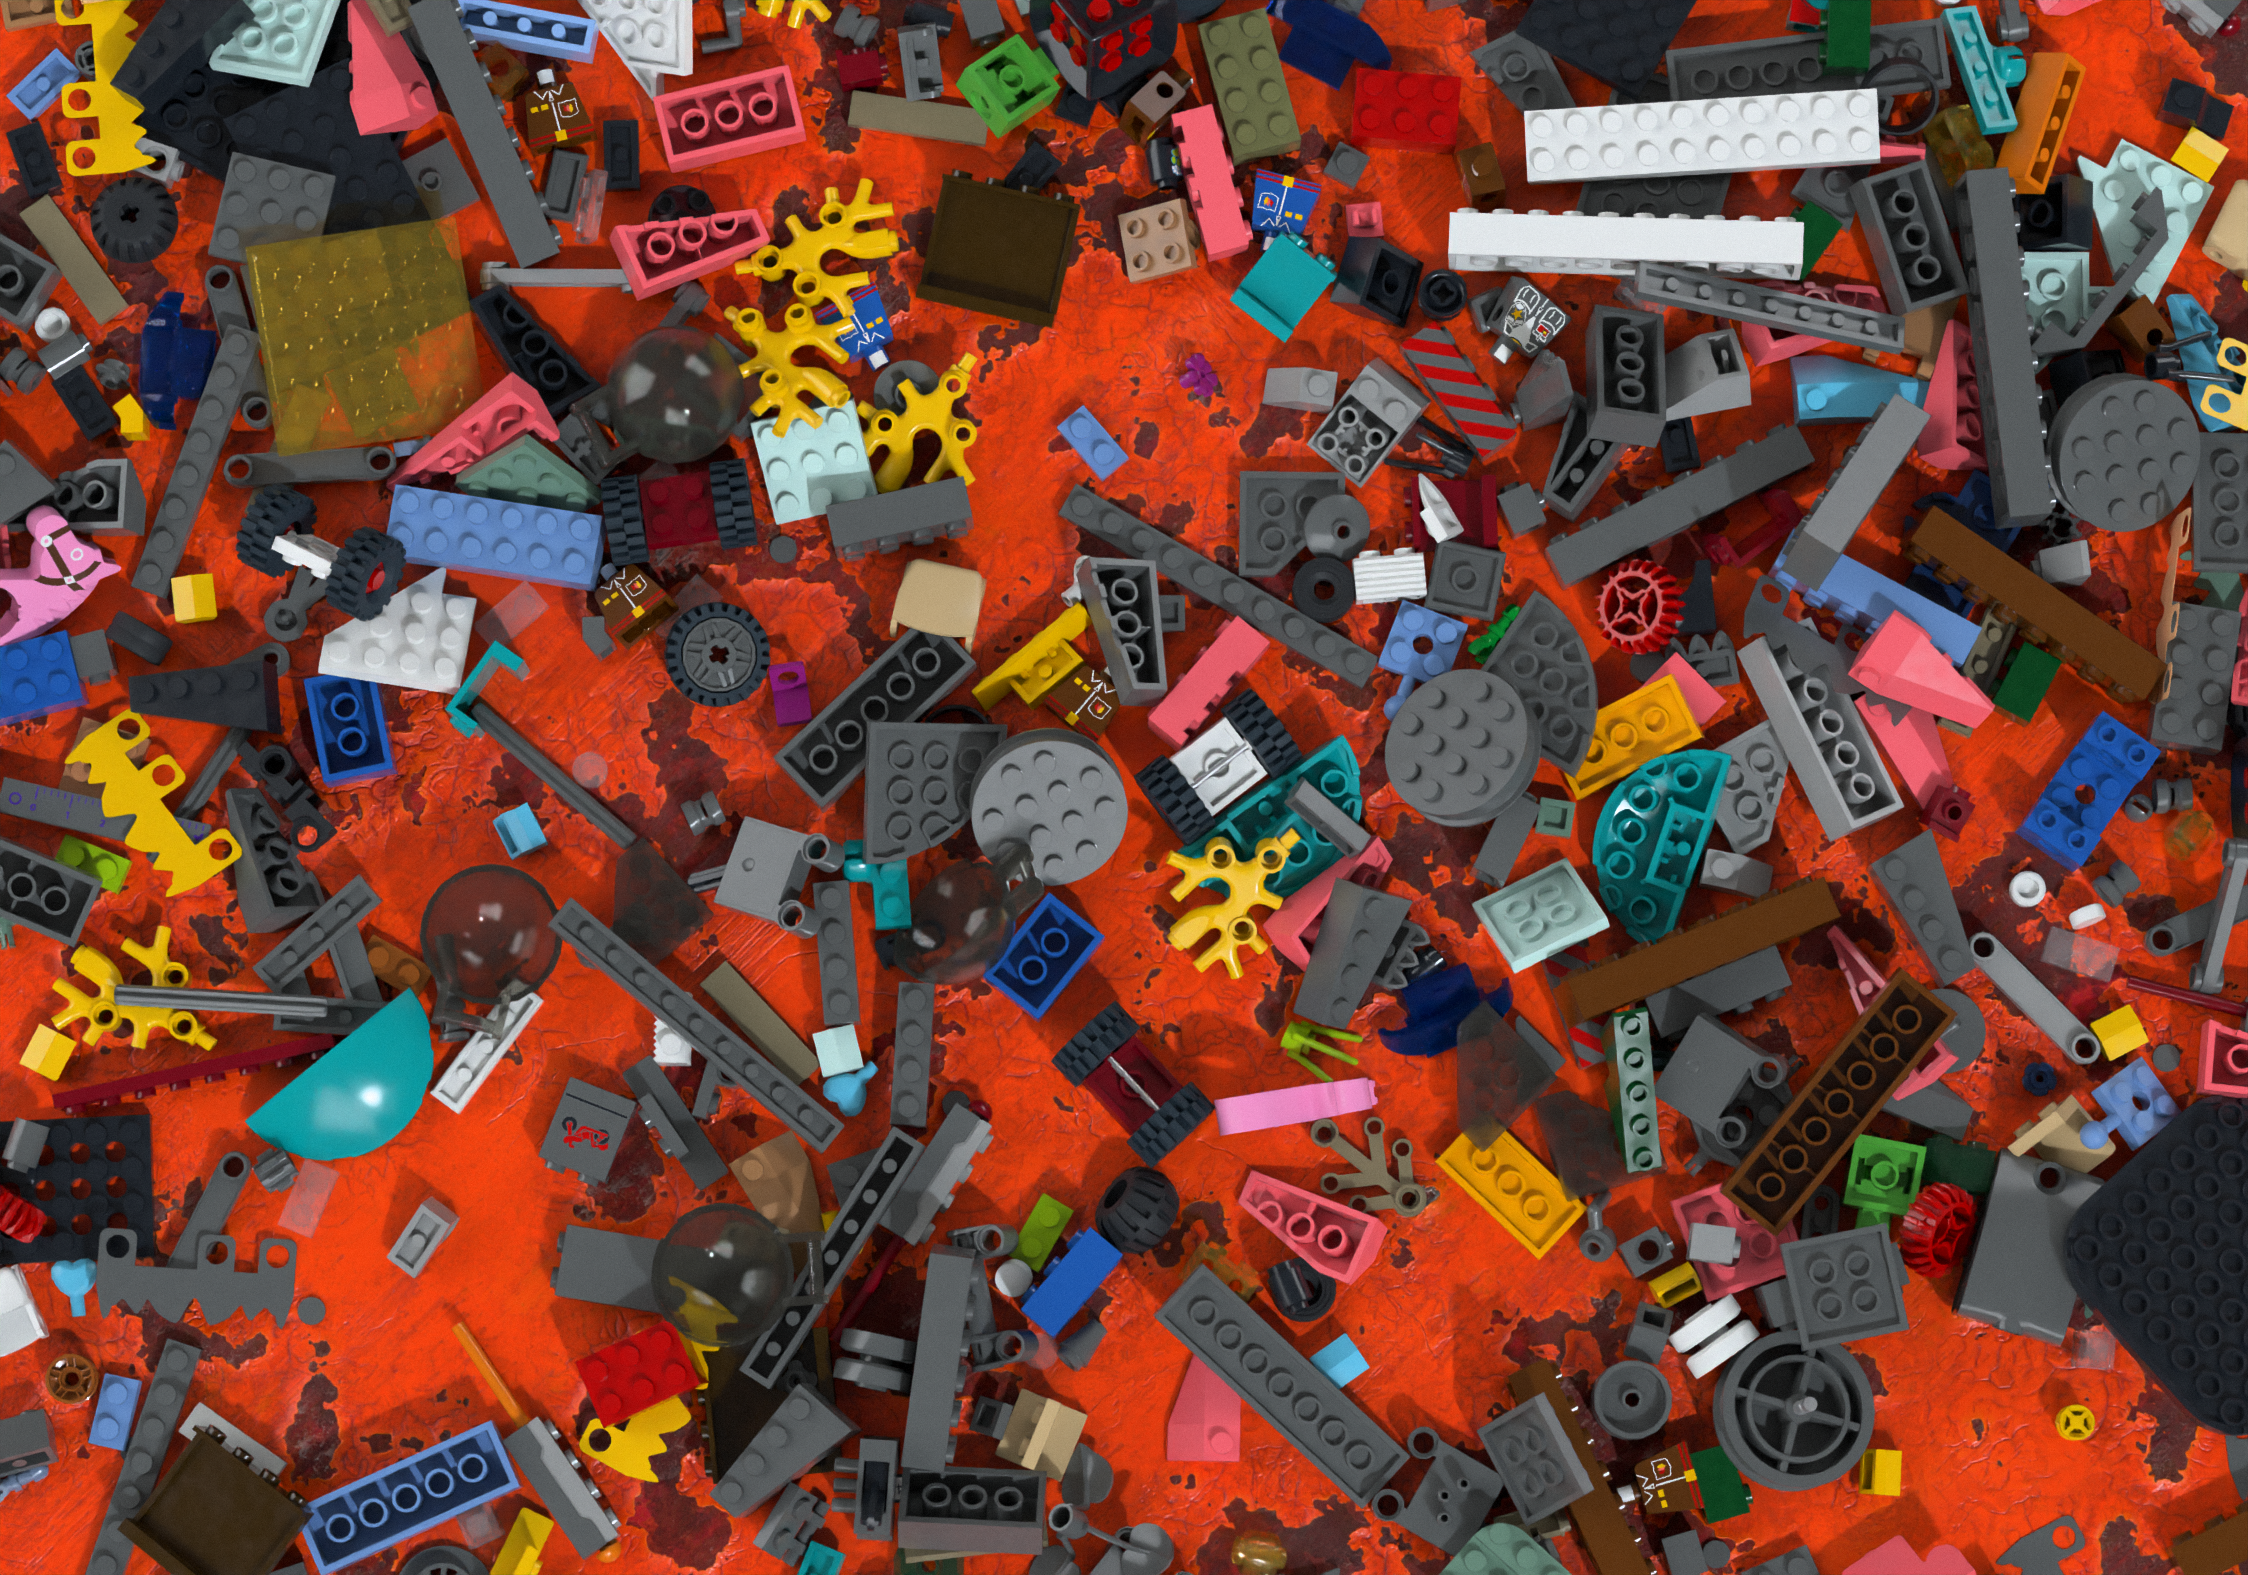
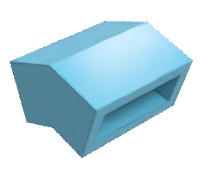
(520, 831)
(1340, 1361)

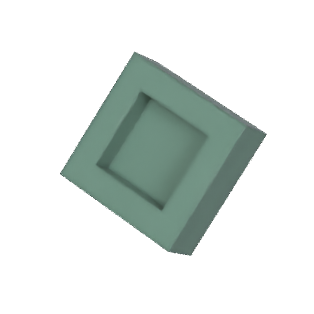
(1555, 818)

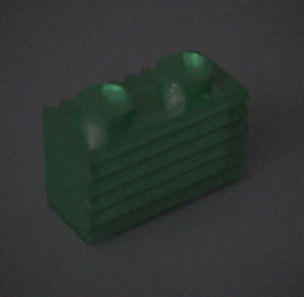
(1961, 1165)

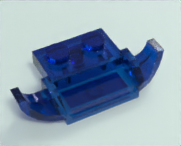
(1327, 40)
(172, 361)
(1438, 1007)

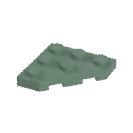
(531, 476)

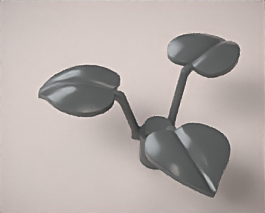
(1086, 1482)

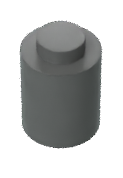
(65, 353)
(25, 1145)

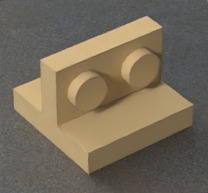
(1041, 1434)

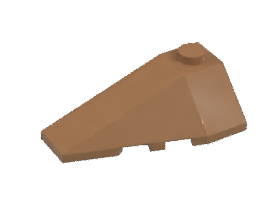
(782, 1189)

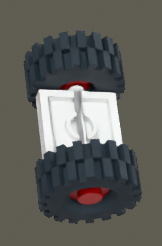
(281, 535)
(1218, 766)

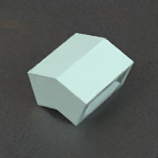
(838, 1050)

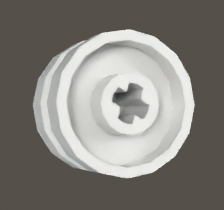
(1710, 1331)

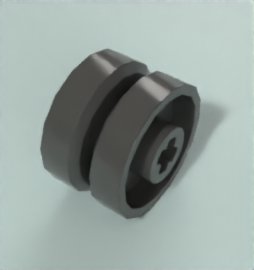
(875, 1361)
(1647, 1386)

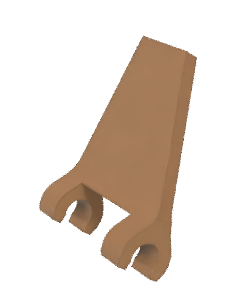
(1923, 337)

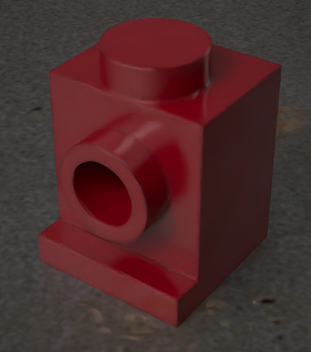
(861, 68)
(1936, 811)

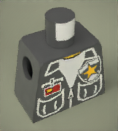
(1523, 321)

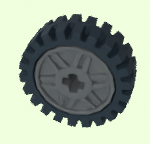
(744, 657)

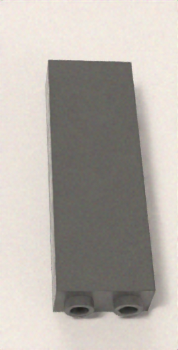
(605, 1268)

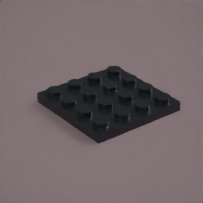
(1607, 38)

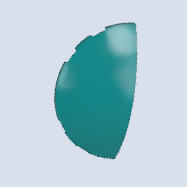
(1265, 815)
(1656, 837)
(357, 1090)

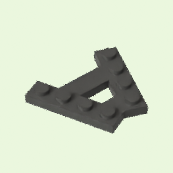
(334, 929)

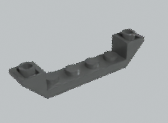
(2151, 220)

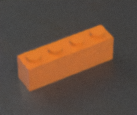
(2042, 120)

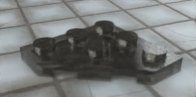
(654, 905)
(1494, 1076)
(1584, 1146)

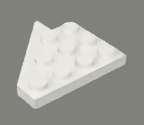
(647, 36)
(411, 643)

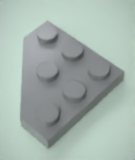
(1752, 787)

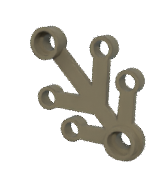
(1372, 1171)

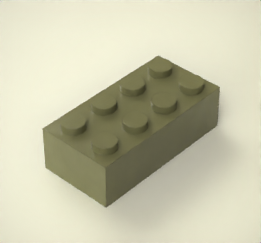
(1249, 86)

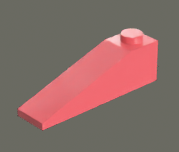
(1774, 344)
(1320, 1231)

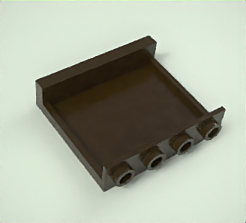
(999, 249)
(742, 1406)
(217, 1513)

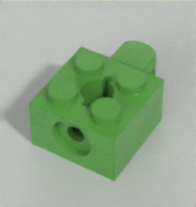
(1009, 84)
(1881, 1179)

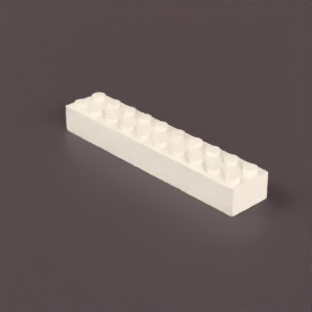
(1702, 136)
(1617, 244)

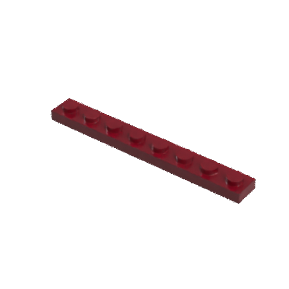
(180, 1077)

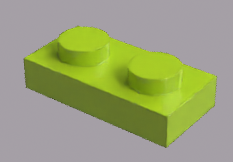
(95, 861)
(1041, 1232)

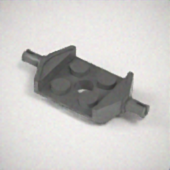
(1764, 1106)

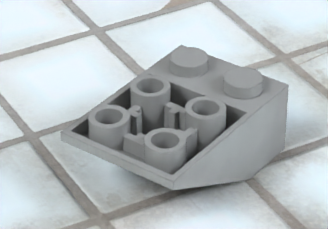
(1706, 376)
(1368, 421)

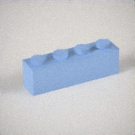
(530, 29)

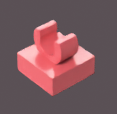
(1364, 220)

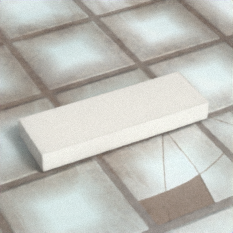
(262, 1456)

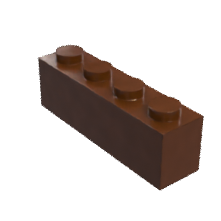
(2213, 1548)

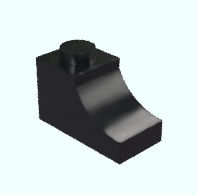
(2190, 106)
(1699, 602)

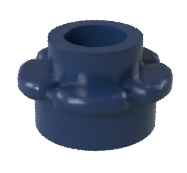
(2031, 1084)

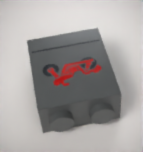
(586, 1131)

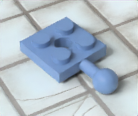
(1401, 658)
(2116, 1100)

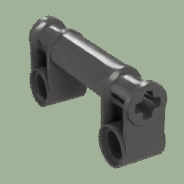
(990, 1347)

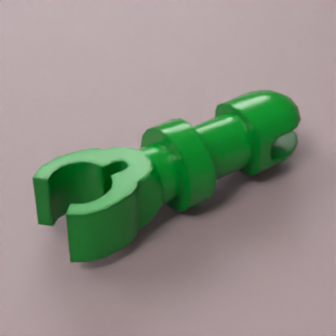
(1488, 642)

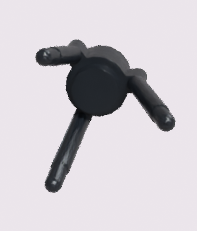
(2167, 366)
(1454, 457)

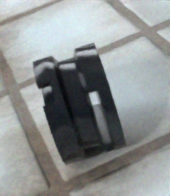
(1442, 295)

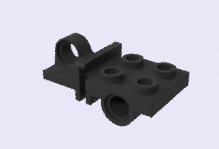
(286, 788)

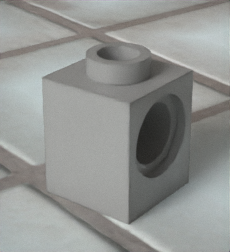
(169, 173)
(1712, 1244)

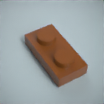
(397, 966)

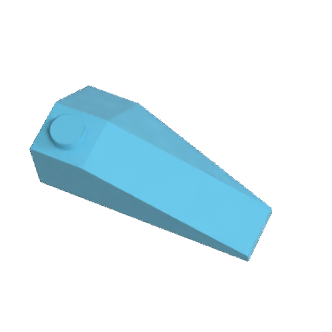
(2191, 319)
(1845, 392)

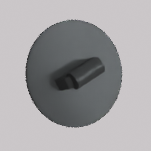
(1966, 1032)

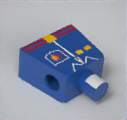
(1281, 205)
(871, 327)

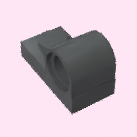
(707, 1098)

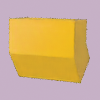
(2199, 154)
(134, 421)
(194, 598)
(2119, 1032)
(48, 1052)
(1673, 1279)
(1880, 1472)

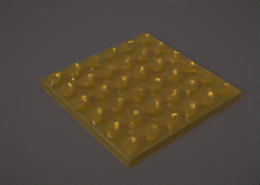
(364, 335)

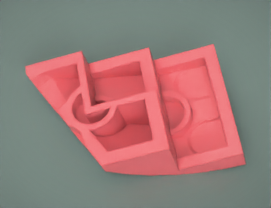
(1699, 694)

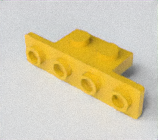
(1039, 665)
(523, 1545)

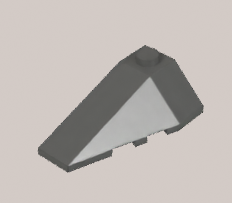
(1543, 394)
(97, 500)
(269, 877)
(1933, 1109)

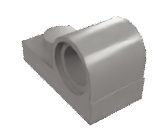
(422, 1236)

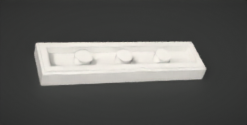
(482, 1055)

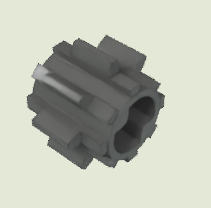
(2067, 521)
(275, 1170)

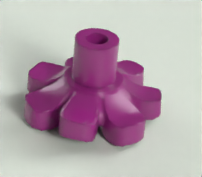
(1199, 375)

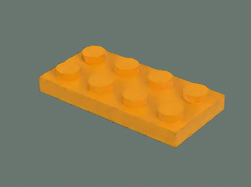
(1634, 732)
(1513, 1190)

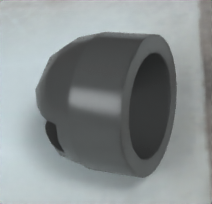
(2135, 814)

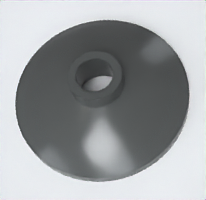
(888, 394)
(1324, 521)

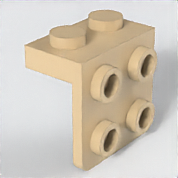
(2058, 1137)

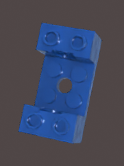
(2110, 763)

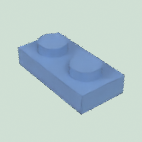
(43, 85)
(1092, 443)
(115, 1412)

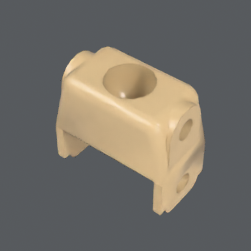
(2229, 235)
(939, 600)

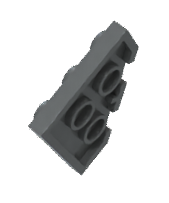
(1274, 516)

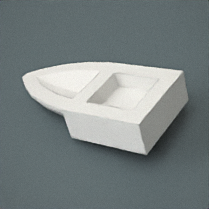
(1438, 515)

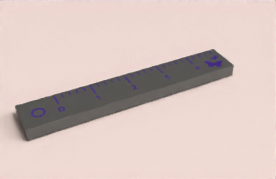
(76, 811)

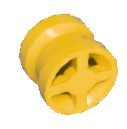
(2084, 1422)

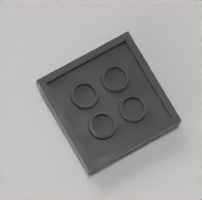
(268, 205)
(1844, 1287)
(1535, 1459)

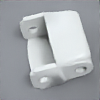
(19, 1312)

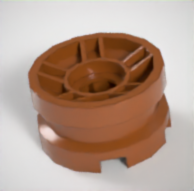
(57, 1377)

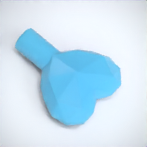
(850, 1089)
(75, 1281)

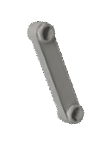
(500, 273)
(2033, 999)

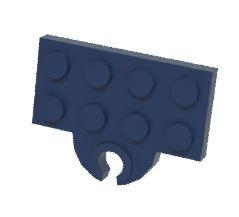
(1975, 511)

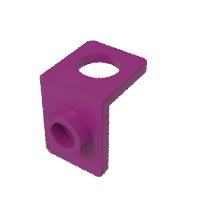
(790, 696)

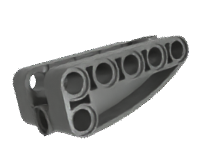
(2016, 1256)

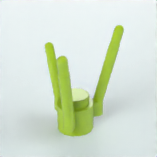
(1300, 1039)

